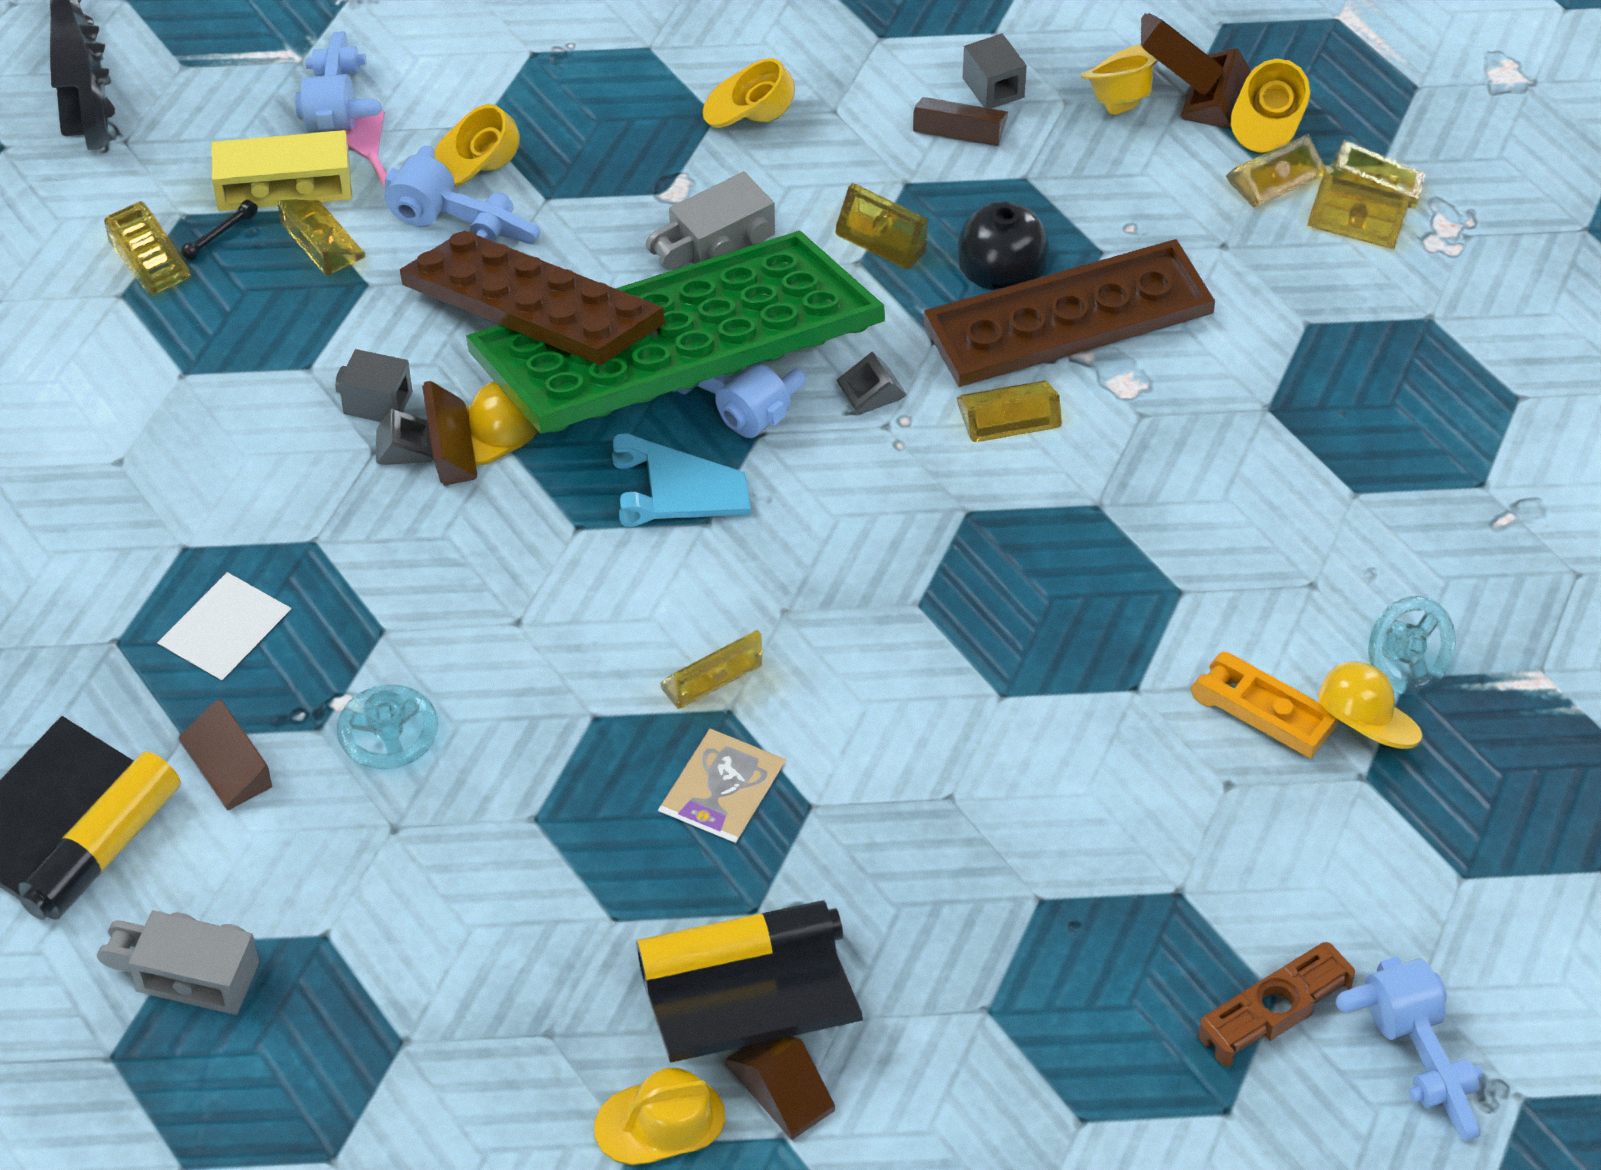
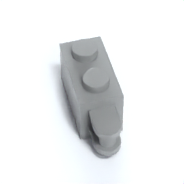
(714, 223)
(184, 959)

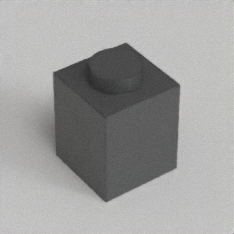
(994, 71)
(373, 385)

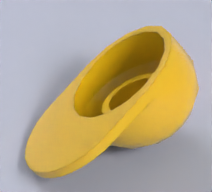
(756, 92)
(1270, 105)
(479, 141)
(496, 425)
(1366, 702)

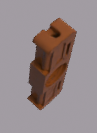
(1300, 981)

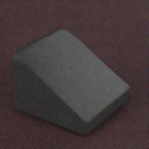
(870, 384)
(403, 439)

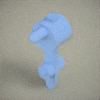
(328, 98)
(425, 189)
(753, 397)
(1408, 1002)

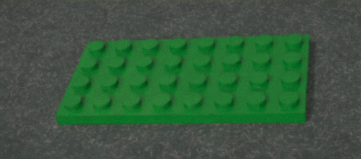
(716, 322)

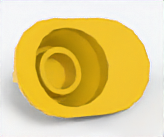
(1122, 79)
(659, 1118)

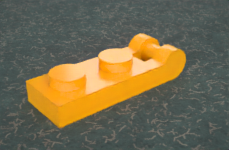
(1265, 703)

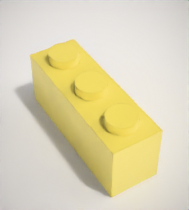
(281, 169)

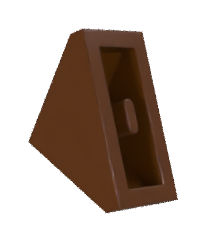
(783, 1083)

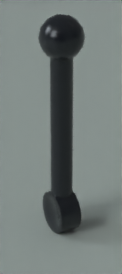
(246, 210)

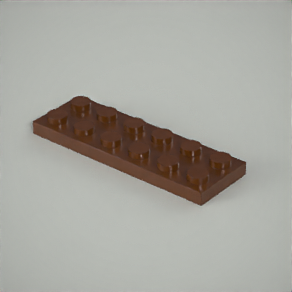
(533, 297)
(1068, 312)

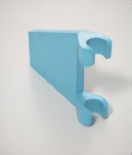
(678, 484)

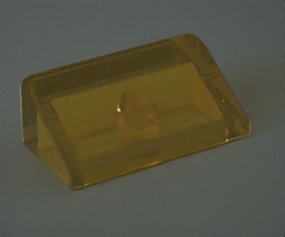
(1278, 171)
(1359, 211)
(882, 227)
(319, 234)
(1010, 411)
(714, 670)

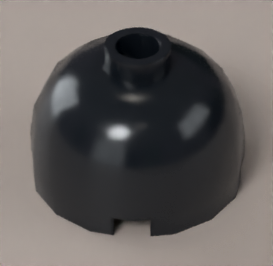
(1003, 245)

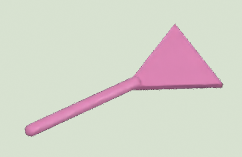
(366, 139)

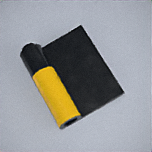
(71, 813)
(747, 980)

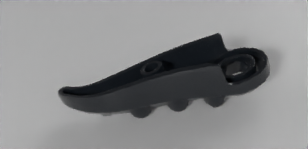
(79, 74)

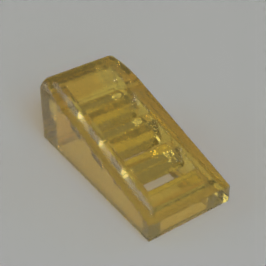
(1372, 169)
(134, 225)

